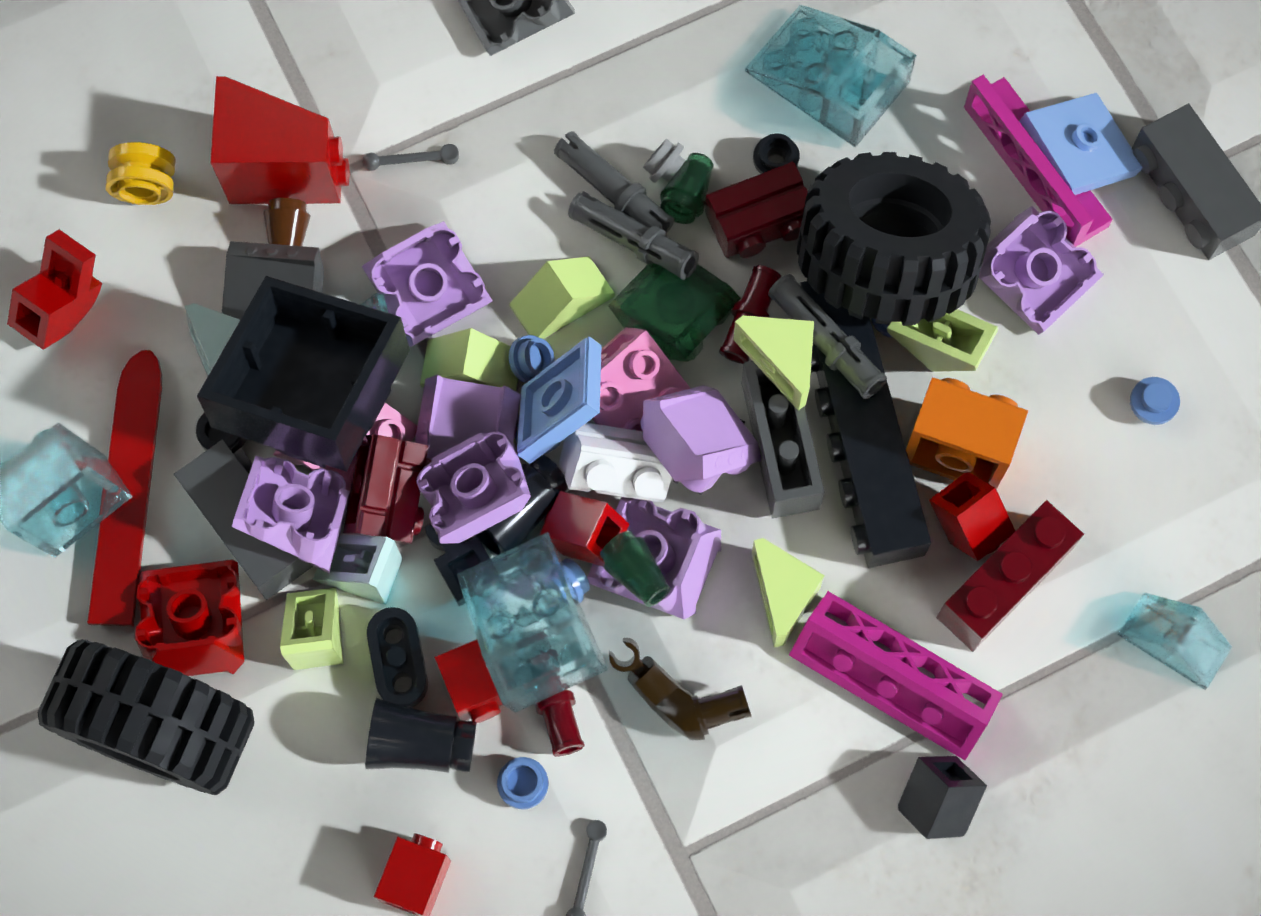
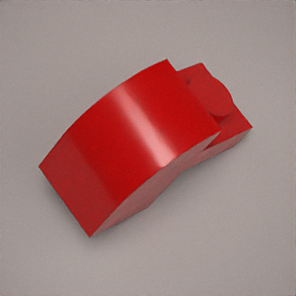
(58, 296)

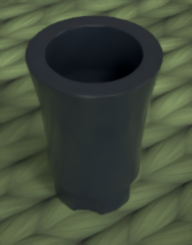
(544, 484)
(418, 739)

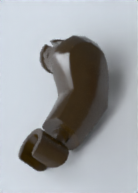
(675, 704)

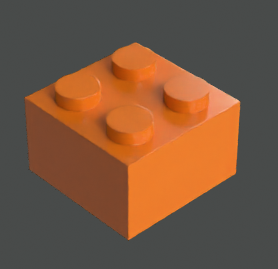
(965, 432)

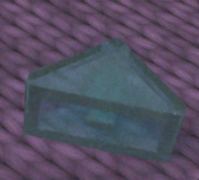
(1177, 637)

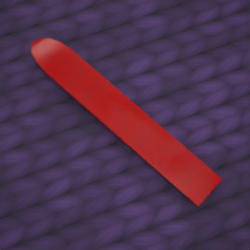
(132, 457)

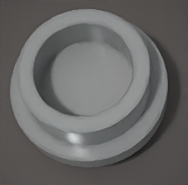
(665, 161)

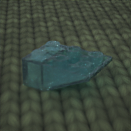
(834, 70)
(530, 624)

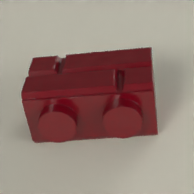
(757, 211)
(386, 490)

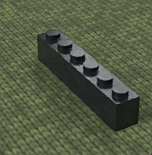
(870, 453)

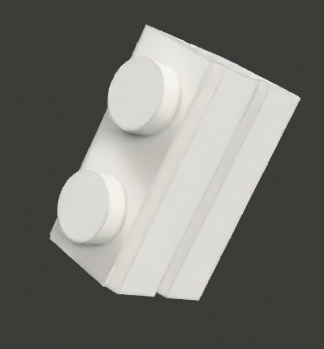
(613, 463)

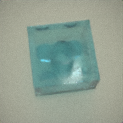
(58, 490)

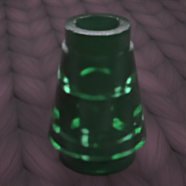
(687, 189)
(633, 565)

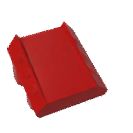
(192, 617)

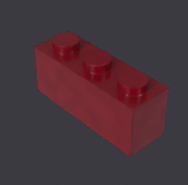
(1009, 575)

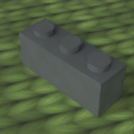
(1198, 182)
(785, 446)
(216, 486)

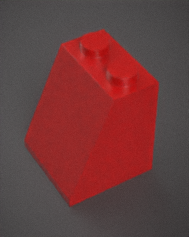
(273, 149)

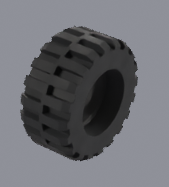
(893, 238)
(146, 716)

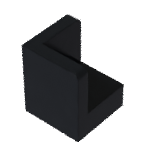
(941, 797)

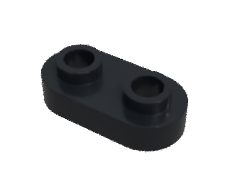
(397, 659)

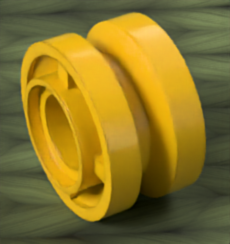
(140, 173)

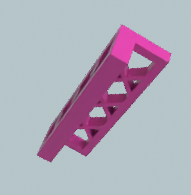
(997, 114)
(892, 678)

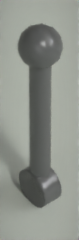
(448, 154)
(596, 832)

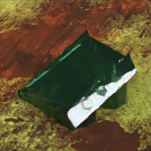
(674, 309)

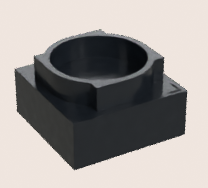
(305, 373)

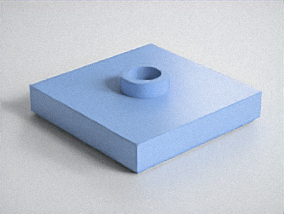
(1082, 143)
(559, 400)

